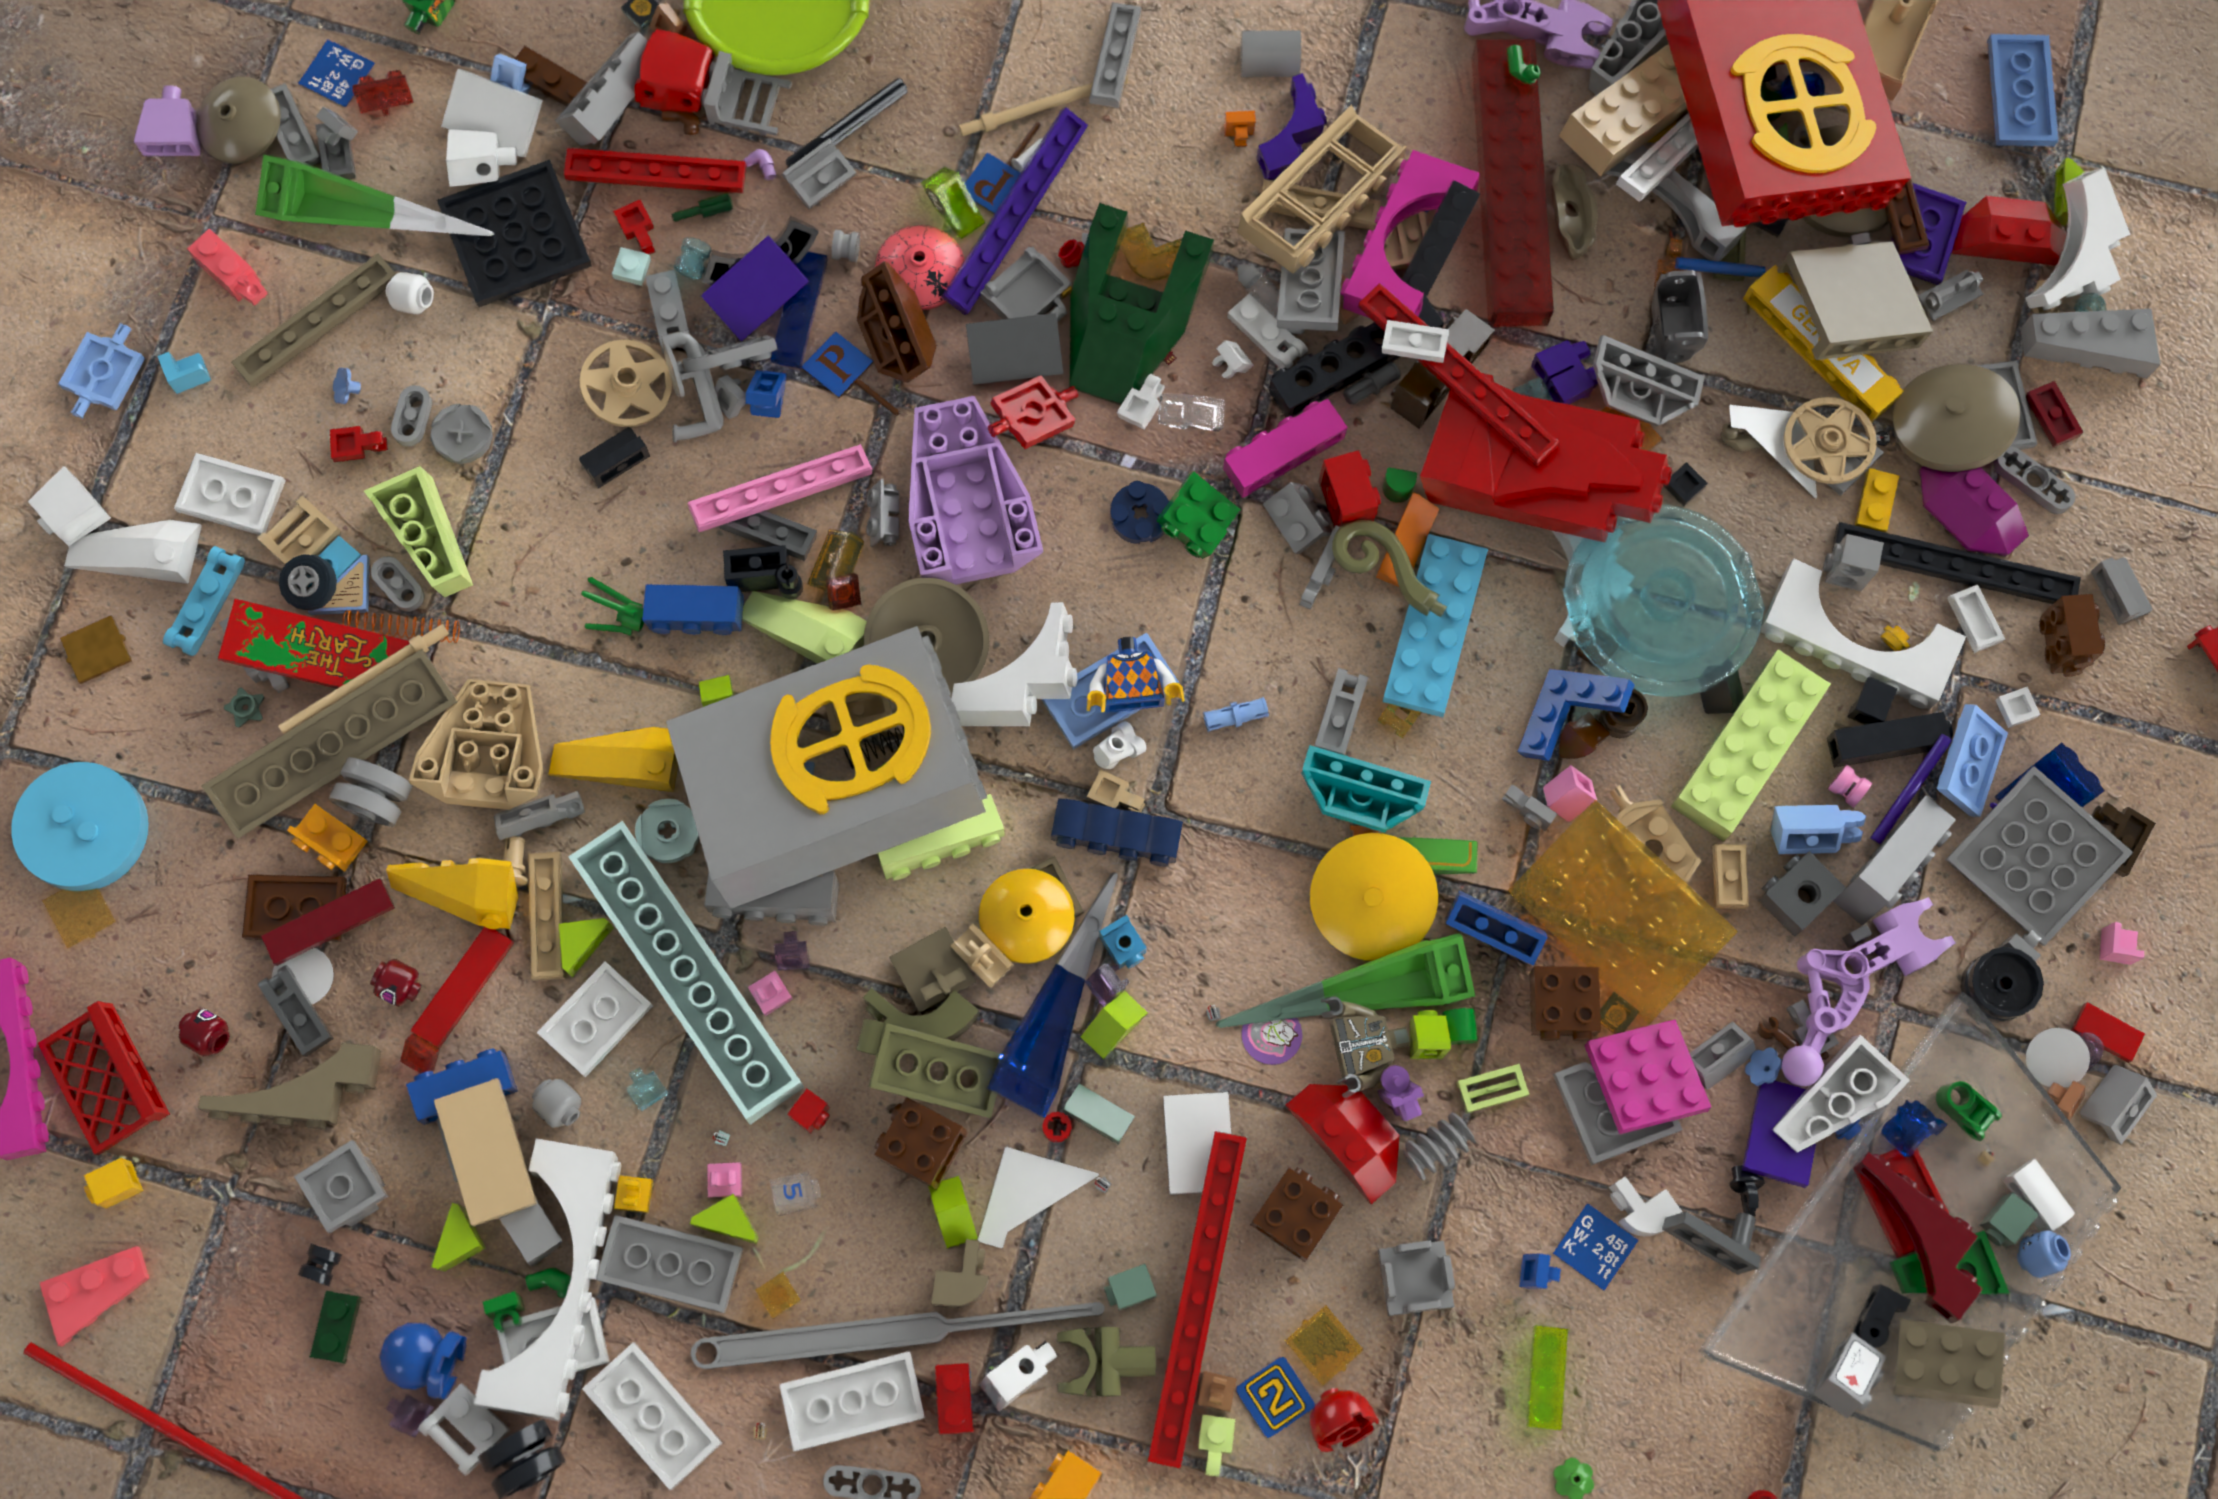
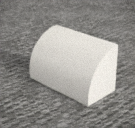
(2039, 1193)

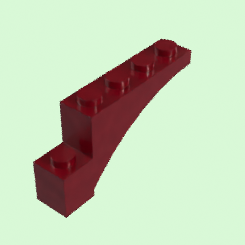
(1935, 1235)

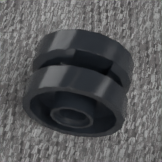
(2018, 973)
(521, 1459)

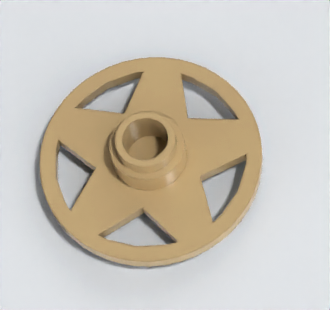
(625, 383)
(1830, 440)

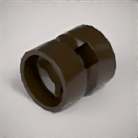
(1625, 724)

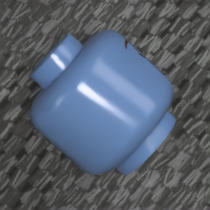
(2043, 1254)

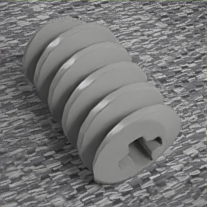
(1438, 1145)

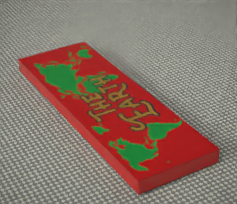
(301, 645)

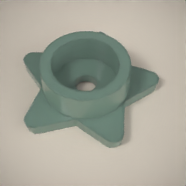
(236, 707)

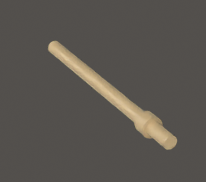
(990, 121)
(416, 644)

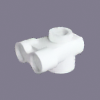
(1118, 746)

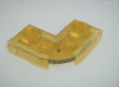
(1144, 257)

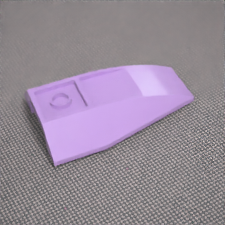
(966, 497)

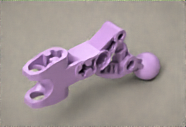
(1556, 28)
(1898, 942)

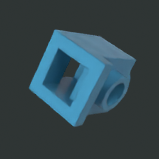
(1123, 956)

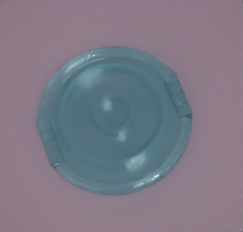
(1665, 602)

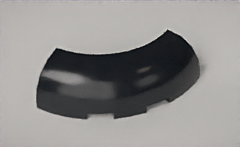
(794, 240)

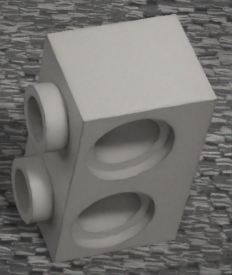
(1853, 562)

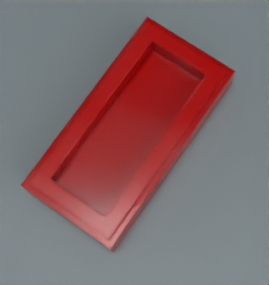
(2117, 1036)

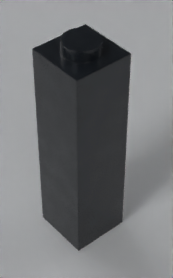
(1887, 739)

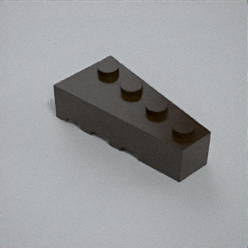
(1422, 391)

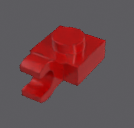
(636, 223)
(351, 443)

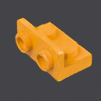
(328, 837)

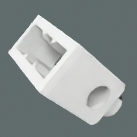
(476, 157)
(1008, 1382)

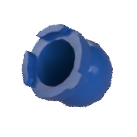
(420, 1357)

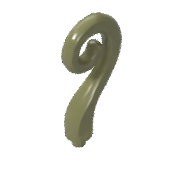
(1413, 590)

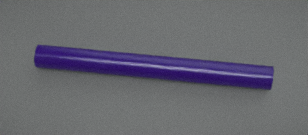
(1911, 789)

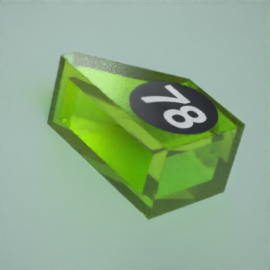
(953, 201)

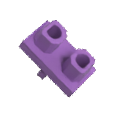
(1400, 1092)

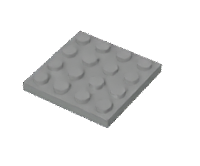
(2038, 855)

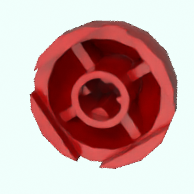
(1342, 1418)

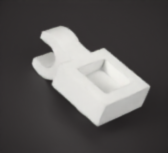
(1141, 405)

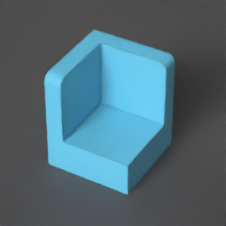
(185, 372)

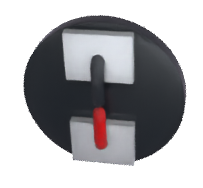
(1882, 438)

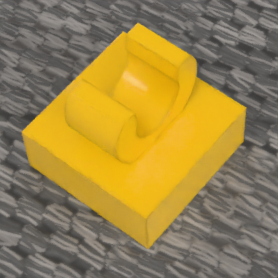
(633, 1194)

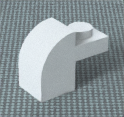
(1642, 1217)

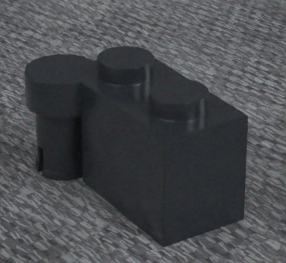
(762, 570)

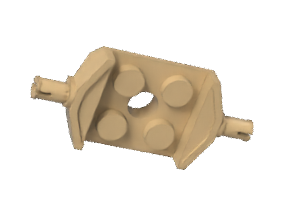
(1652, 823)

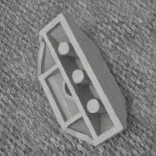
(1644, 383)

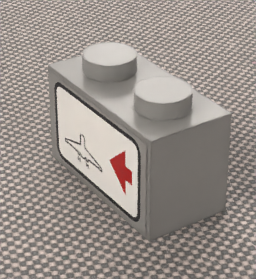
(1851, 1376)

